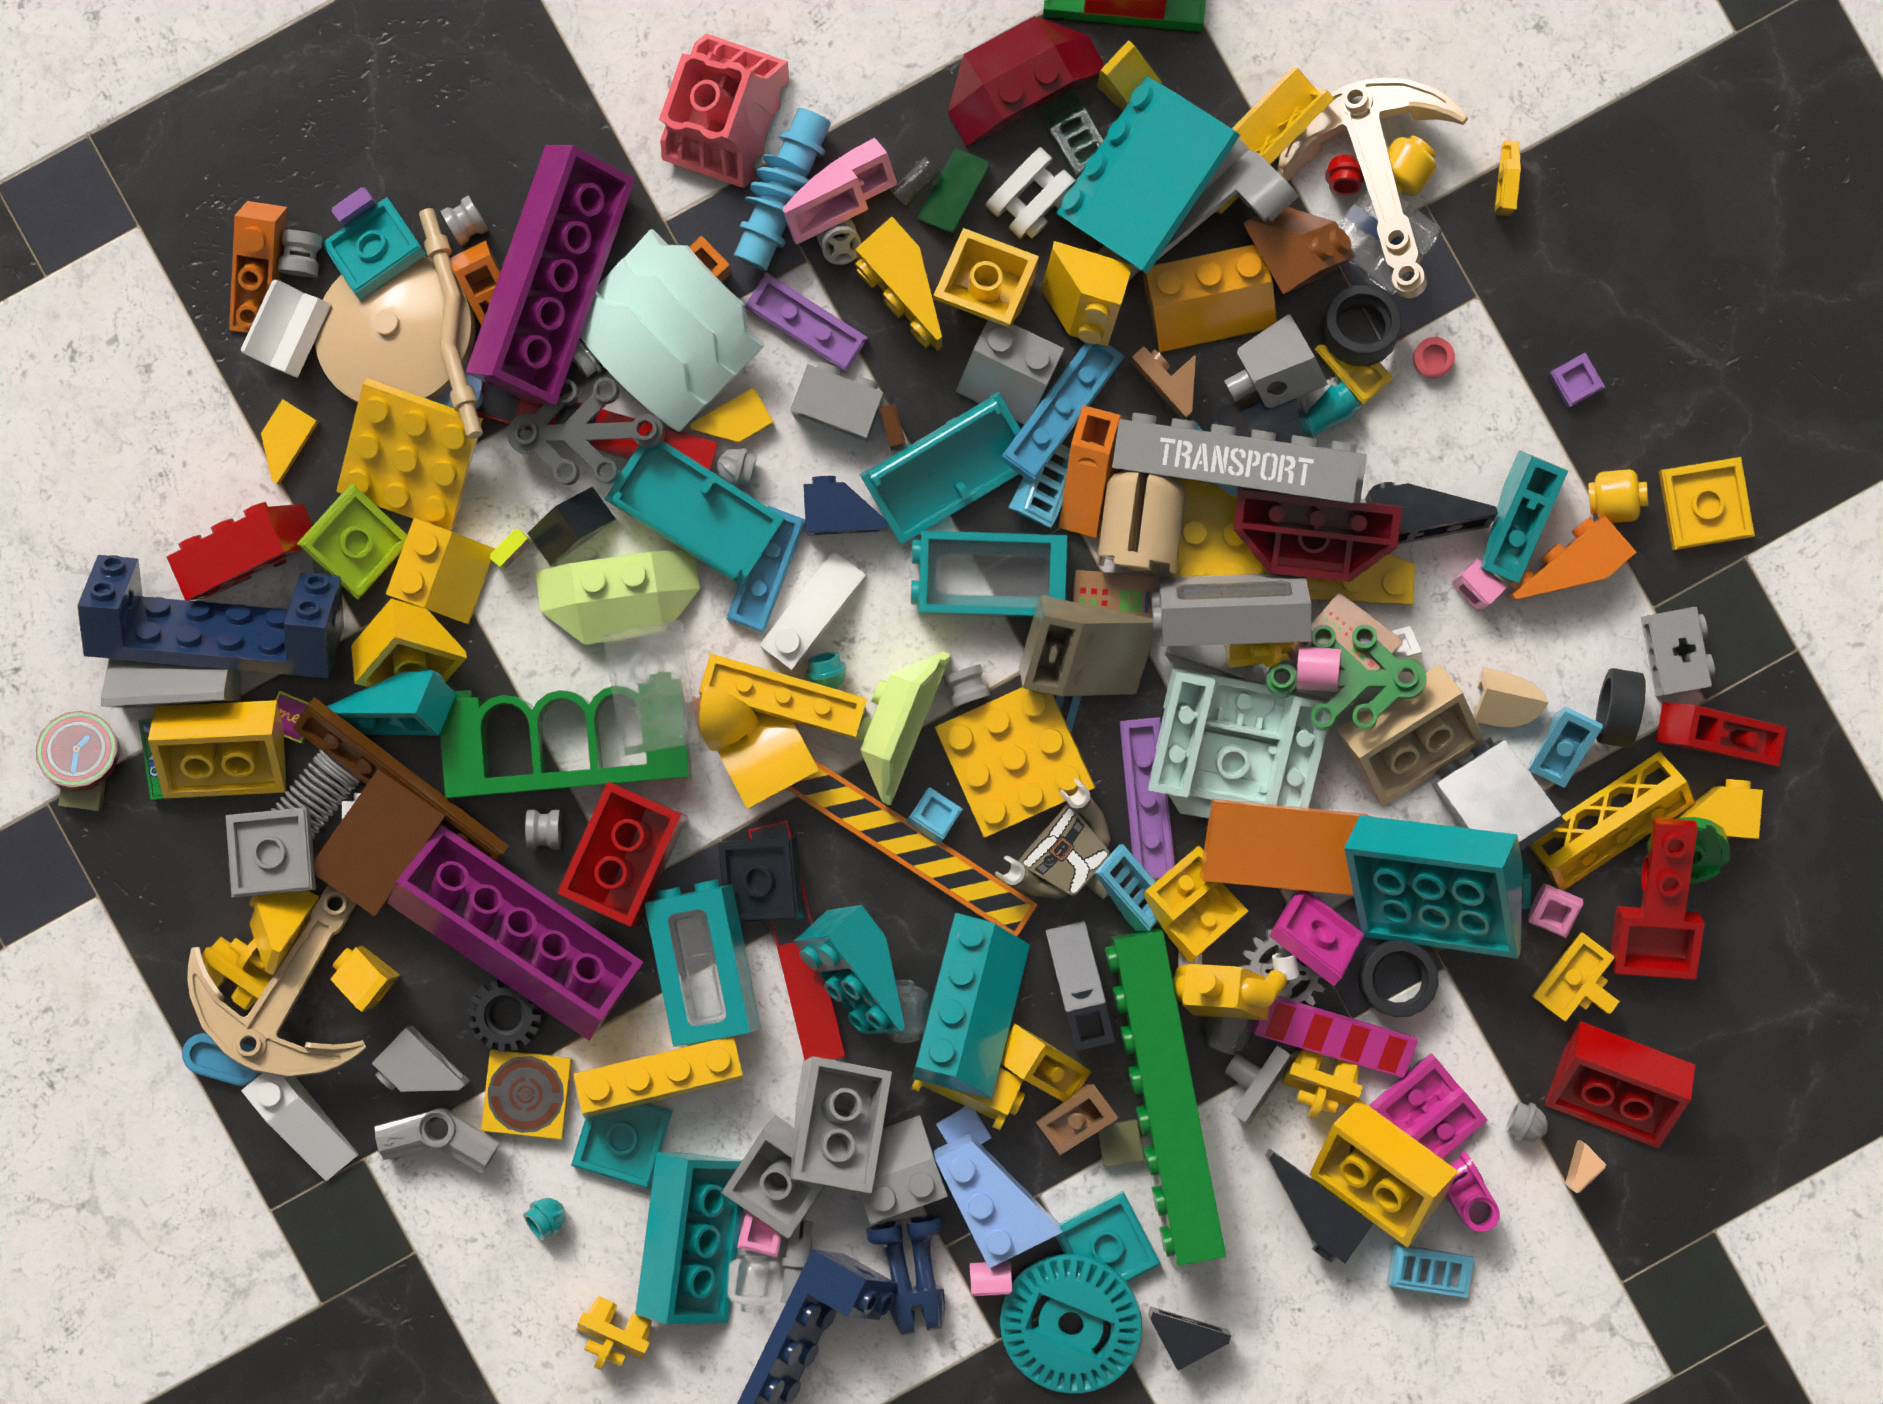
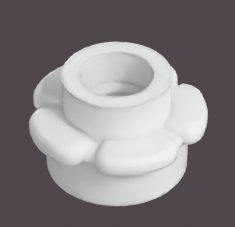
(585, 360)

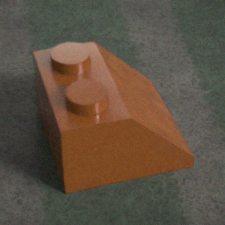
(1299, 247)

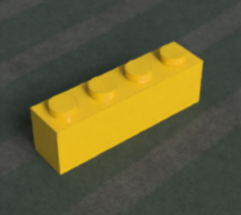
(658, 1077)

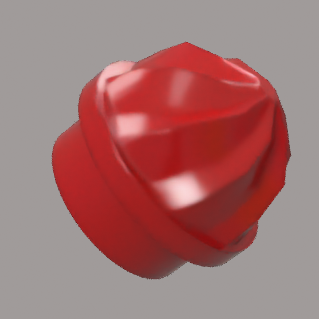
(1344, 175)

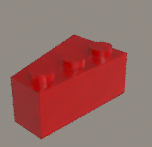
(238, 549)

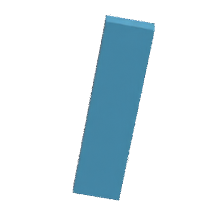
(1061, 409)

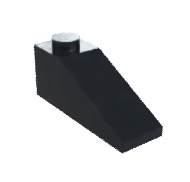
(1432, 512)
(1325, 1217)

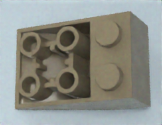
(1084, 650)

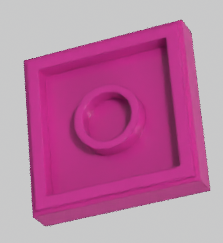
(1317, 935)

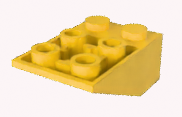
(897, 267)

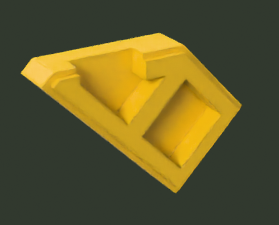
(1508, 179)
(1360, 380)
(736, 418)

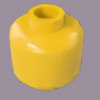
(1412, 164)
(1618, 495)

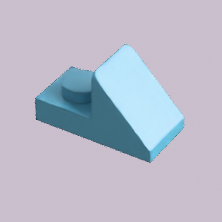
(1564, 746)

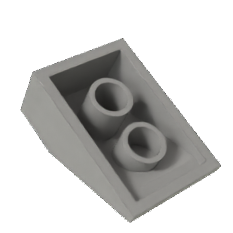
(839, 1124)

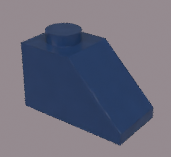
(838, 509)

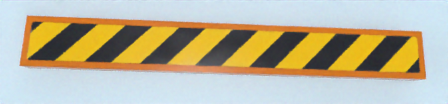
(914, 850)

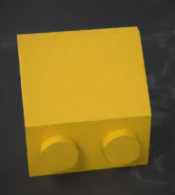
(987, 278)
(1085, 291)
(441, 571)
(404, 641)

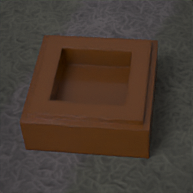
(892, 427)

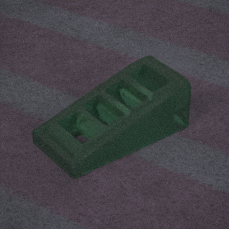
(1094, 138)

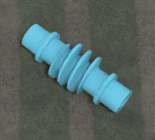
(782, 182)

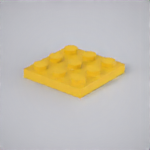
(408, 454)
(1013, 758)

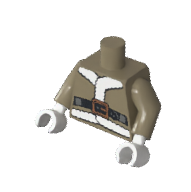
(1065, 852)

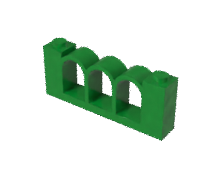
(467, 760)

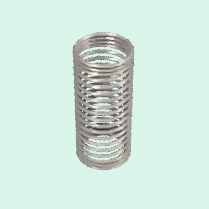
(335, 770)

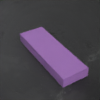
(806, 322)

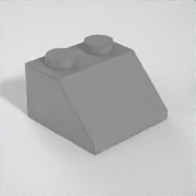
(1012, 364)
(904, 1172)
(764, 1181)

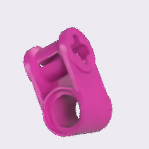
(1470, 1189)

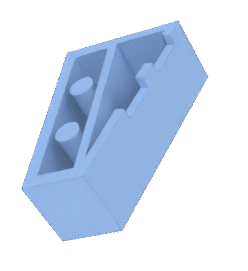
(993, 1203)

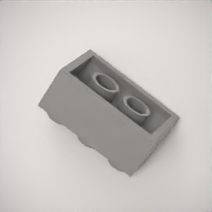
(160, 684)

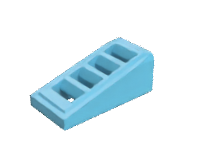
(1052, 501)
(1138, 918)
(1398, 1265)

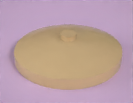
(391, 334)

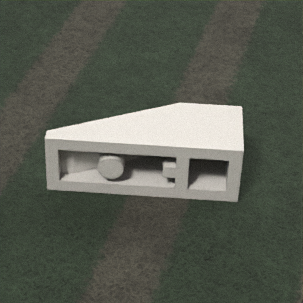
(812, 611)
(300, 1122)

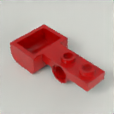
(1661, 935)

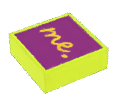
(510, 548)
(290, 710)

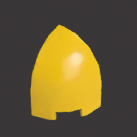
(724, 719)

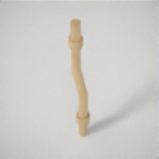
(462, 395)

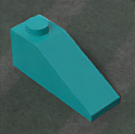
(1522, 514)
(399, 705)

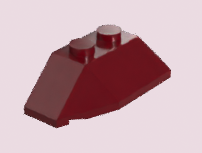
(1018, 75)
(1315, 534)

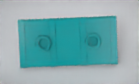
(944, 469)
(695, 510)

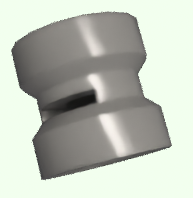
(302, 246)

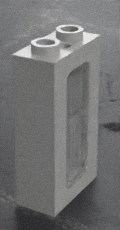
(1232, 609)

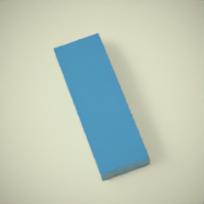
(758, 595)

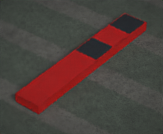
(504, 407)
(808, 998)

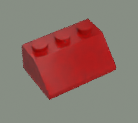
(622, 854)
(1621, 1085)

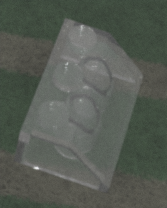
(653, 688)

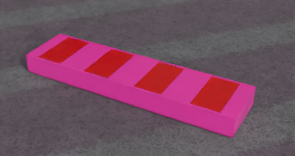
(1337, 1036)

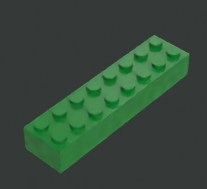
(1167, 1097)

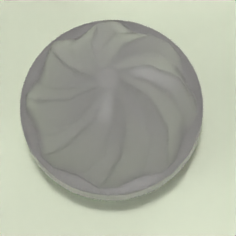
(737, 466)
(1527, 1122)

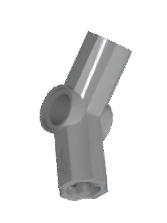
(413, 1135)

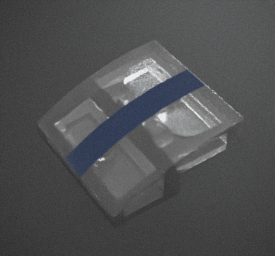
(1361, 227)

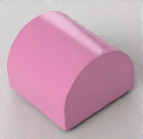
(1478, 585)
(1318, 669)
(1554, 910)
(759, 1236)
(990, 1280)

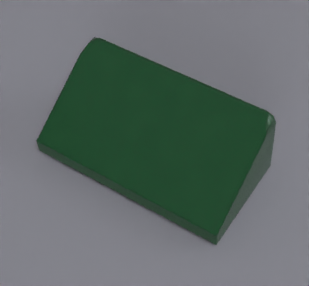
(954, 192)

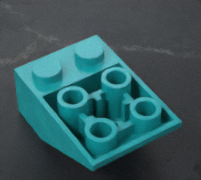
(856, 967)

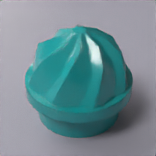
(826, 669)
(545, 1217)

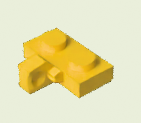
(1577, 980)

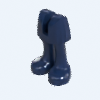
(926, 1292)

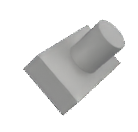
(1257, 1081)

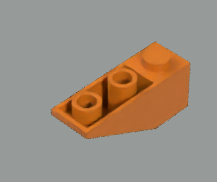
(254, 259)
(1089, 471)
(1586, 559)

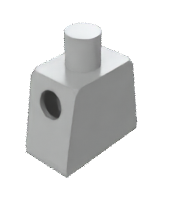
(1277, 366)

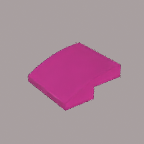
(1430, 1107)

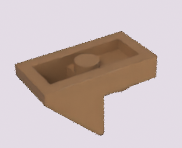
(1174, 389)
(1076, 1118)

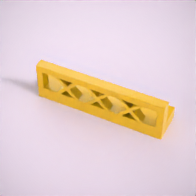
(1280, 117)
(786, 696)
(1617, 826)

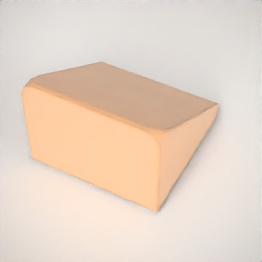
(1583, 1167)

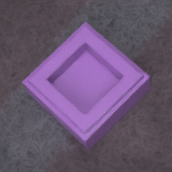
(353, 206)
(1576, 380)

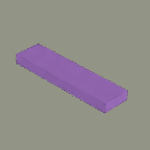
(1146, 809)

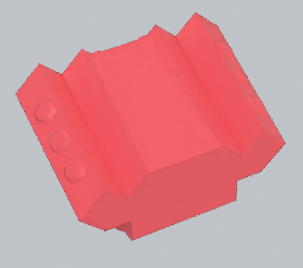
(721, 109)

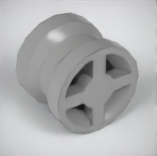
(464, 220)
(840, 249)
(966, 685)
(543, 829)

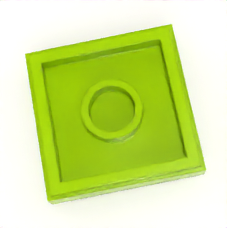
(354, 541)

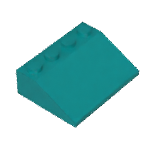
(1147, 174)
(1437, 885)

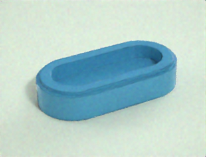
(207, 1059)

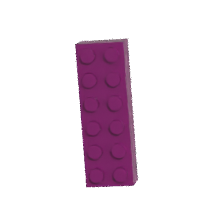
(550, 274)
(514, 932)

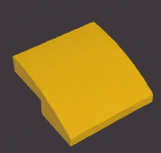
(768, 760)
(1192, 909)

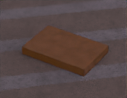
(377, 841)

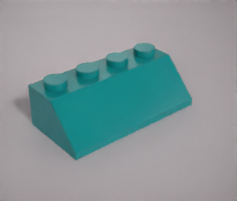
(971, 1007)
(689, 1240)

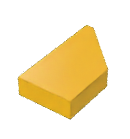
(285, 438)

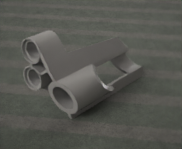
(1241, 174)

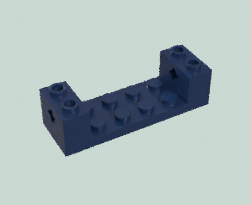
(128, 626)
(824, 1286)

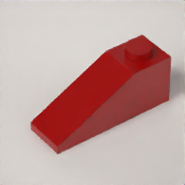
(1720, 733)

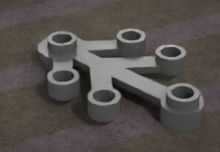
(578, 432)

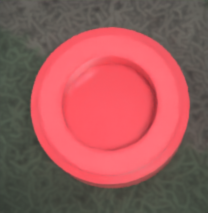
(1433, 357)

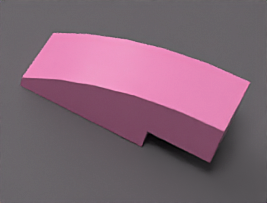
(839, 191)

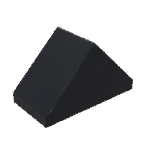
(570, 525)
(1187, 1338)

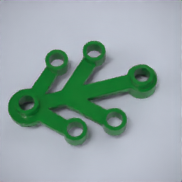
(1356, 679)

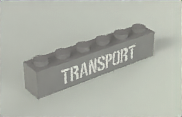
(1240, 460)

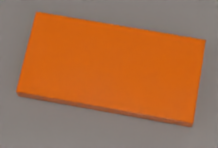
(1278, 846)

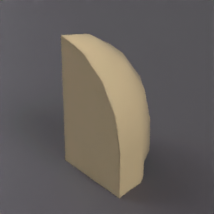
(1508, 700)

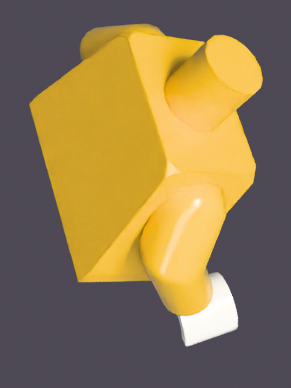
(1231, 989)

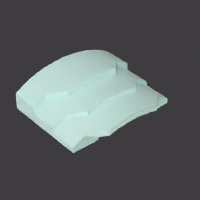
(668, 330)
(1235, 743)

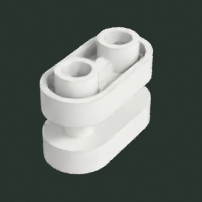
(1030, 218)

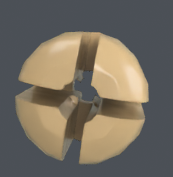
(1142, 522)

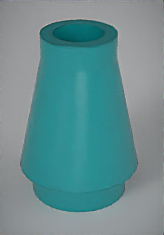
(1332, 408)

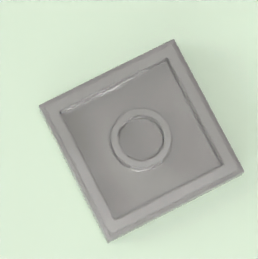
(270, 852)

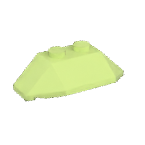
(618, 592)
(898, 721)

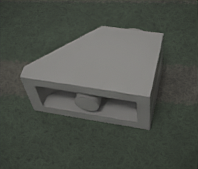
(417, 1065)

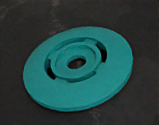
(1065, 1360)

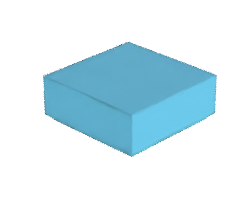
(934, 815)

